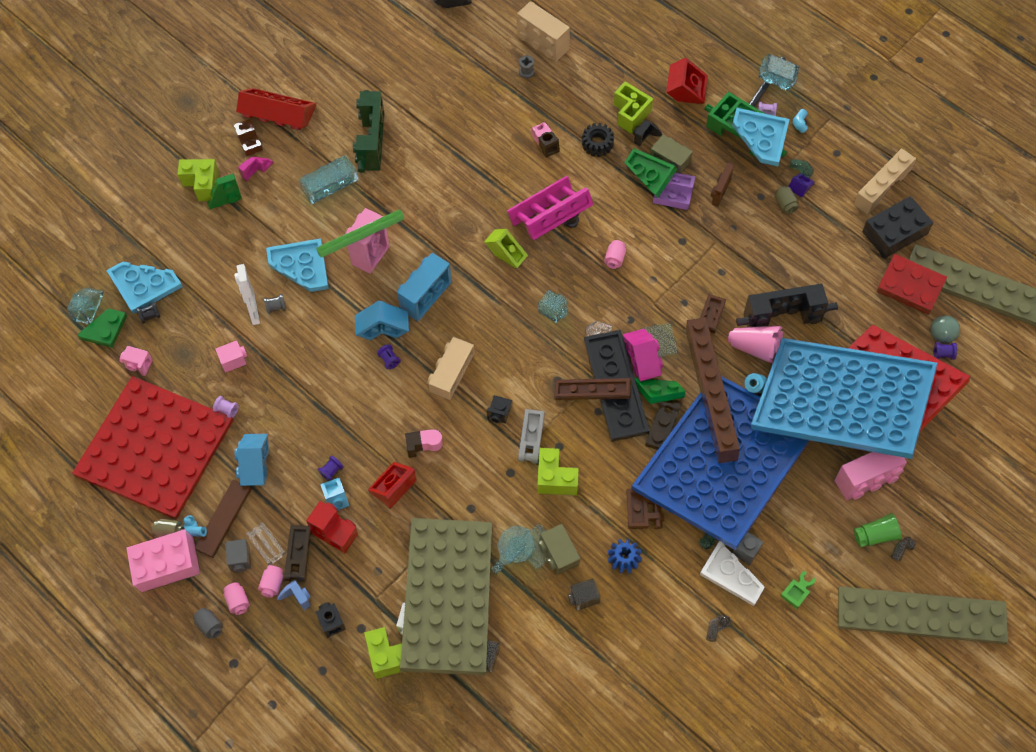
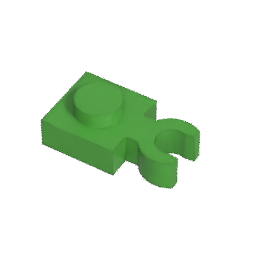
(797, 592)

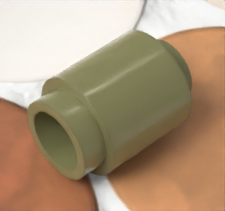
(786, 199)
(164, 527)

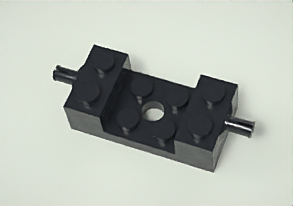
(808, 300)

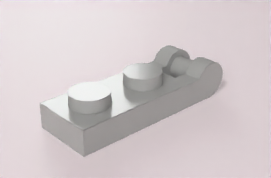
(531, 435)

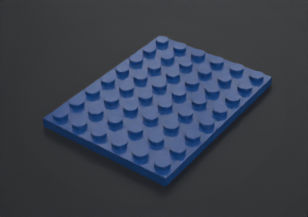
(716, 495)

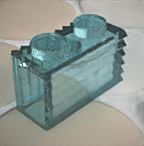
(778, 71)

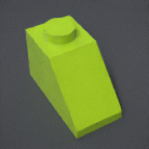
(506, 247)

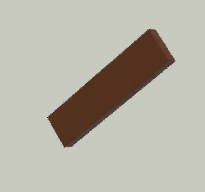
(593, 389)
(223, 518)

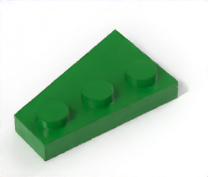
(650, 170)

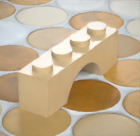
(877, 187)

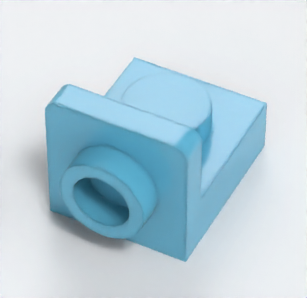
(335, 493)

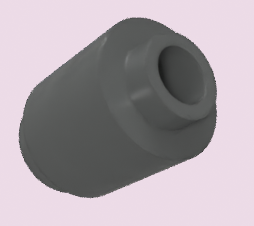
(208, 623)

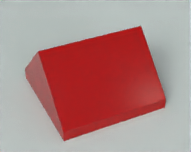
(393, 484)

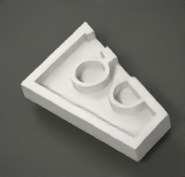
(247, 292)
(731, 575)

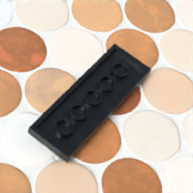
(610, 360)

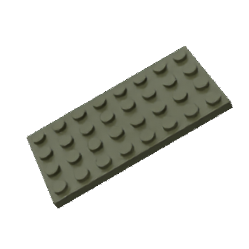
(447, 597)

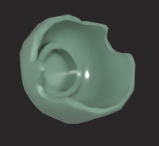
(945, 329)

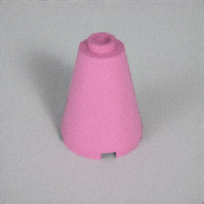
(757, 341)

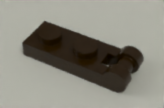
(662, 424)
(297, 553)

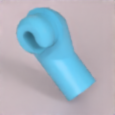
(799, 122)
(192, 527)

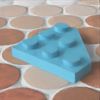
(762, 134)
(300, 264)
(143, 284)

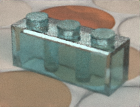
(328, 179)

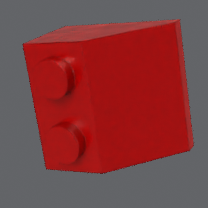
(687, 82)

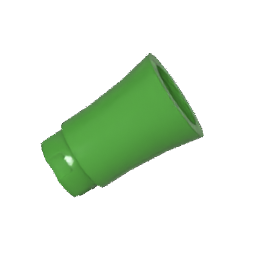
(878, 531)

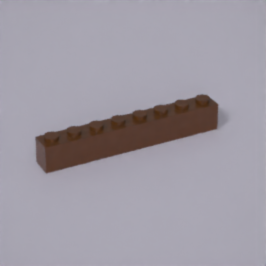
(712, 391)

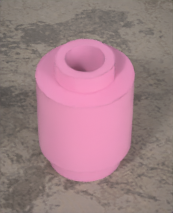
(615, 254)
(271, 581)
(236, 598)

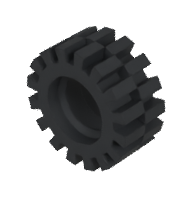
(597, 131)

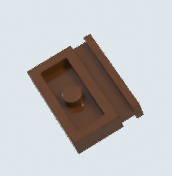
(722, 184)

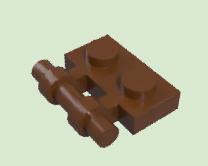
(638, 512)

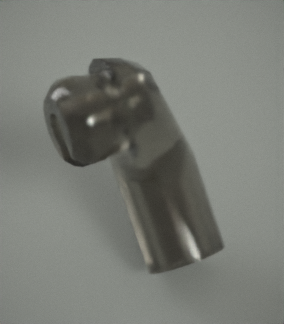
(901, 546)
(716, 625)

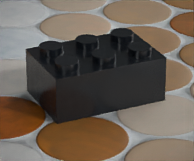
(897, 227)

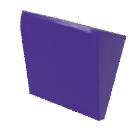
(801, 184)

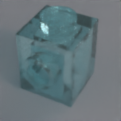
(553, 306)

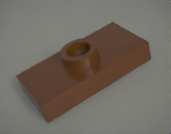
(712, 311)

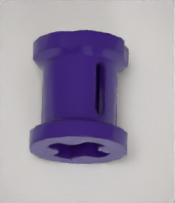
(945, 351)
(388, 356)
(330, 468)

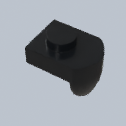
(642, 132)

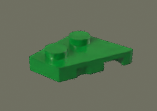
(224, 192)
(104, 328)
(660, 390)

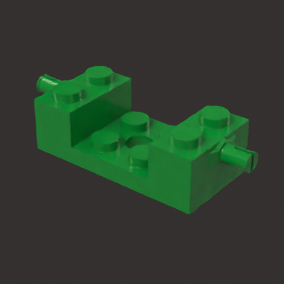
(722, 115)

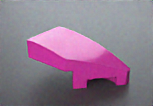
(251, 165)

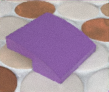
(677, 192)

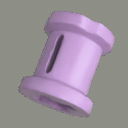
(763, 107)
(225, 407)

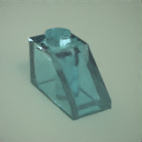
(84, 304)

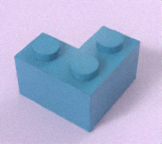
(381, 319)
(252, 459)

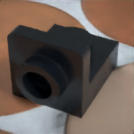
(499, 409)

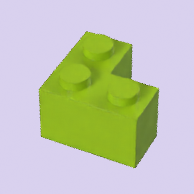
(633, 106)
(200, 174)
(553, 478)
(384, 659)

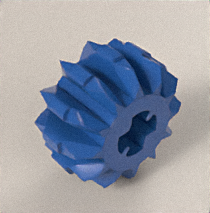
(624, 548)

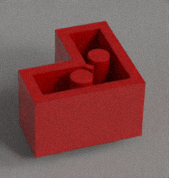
(328, 527)

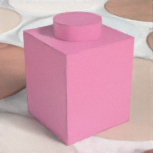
(231, 356)

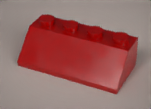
(275, 108)

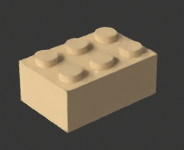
(543, 31)

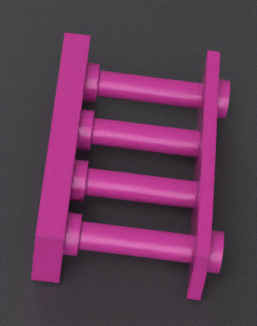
(553, 216)

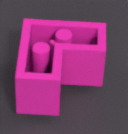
(644, 354)

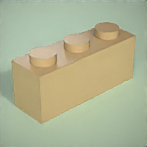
(451, 368)

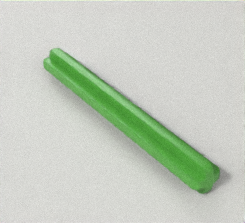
(360, 233)

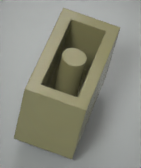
(672, 152)
(559, 549)

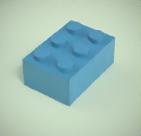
(424, 286)

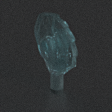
(514, 546)

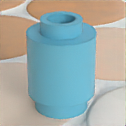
(750, 380)

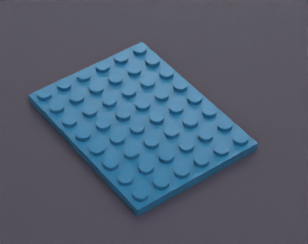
(845, 397)

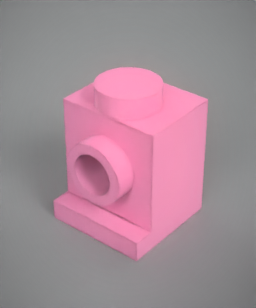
(136, 359)

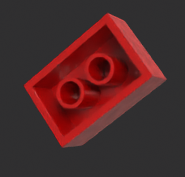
(911, 284)

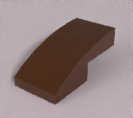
(248, 137)

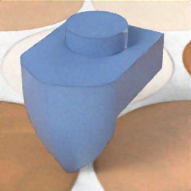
(301, 594)

